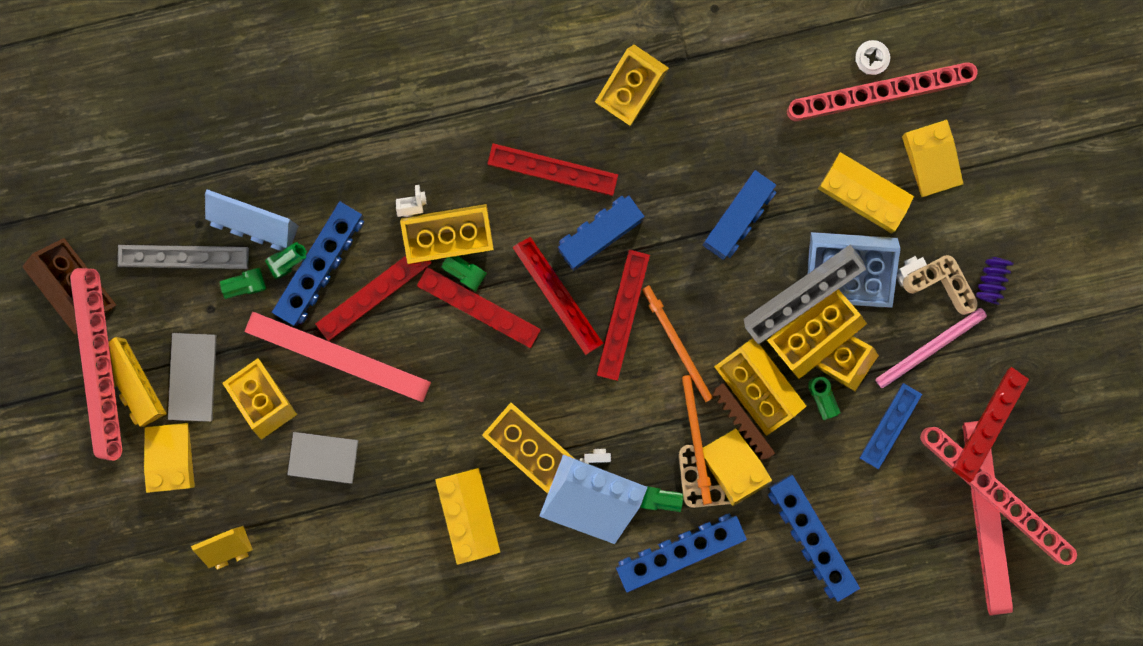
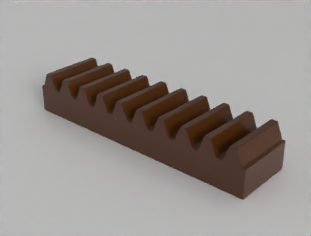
(744, 421)

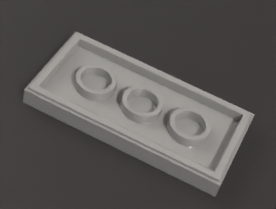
(192, 377)

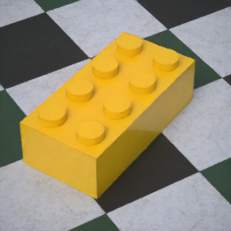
(817, 333)
(526, 446)

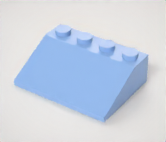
(249, 220)
(880, 257)
(592, 500)

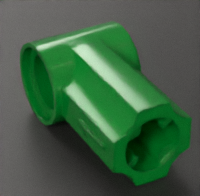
(282, 262)
(467, 273)
(249, 282)
(825, 399)
(659, 499)

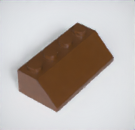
(52, 273)

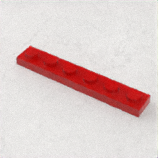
(552, 169)
(557, 295)
(369, 297)
(478, 307)
(623, 315)
(990, 424)

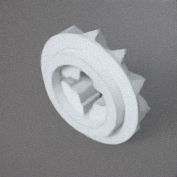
(882, 54)

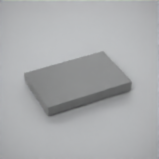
(323, 457)

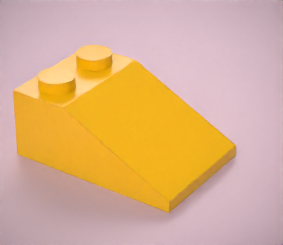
(631, 84)
(933, 158)
(849, 362)
(259, 399)
(168, 458)
(735, 467)
(224, 547)

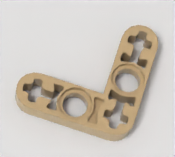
(941, 273)
(688, 487)

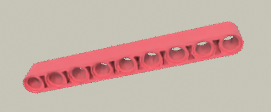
(889, 85)
(96, 332)
(337, 356)
(1008, 500)
(990, 542)

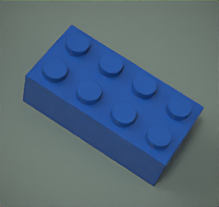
(741, 212)
(600, 233)

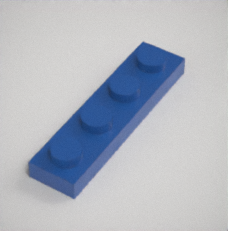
(890, 426)

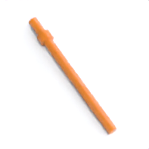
(656, 306)
(703, 481)

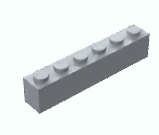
(804, 294)

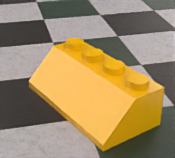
(866, 193)
(446, 233)
(133, 384)
(760, 386)
(467, 516)

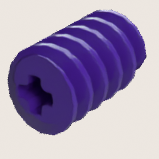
(993, 280)

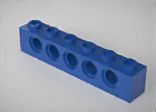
(284, 307)
(733, 536)
(846, 584)

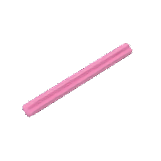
(931, 347)

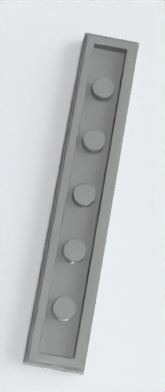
(183, 257)

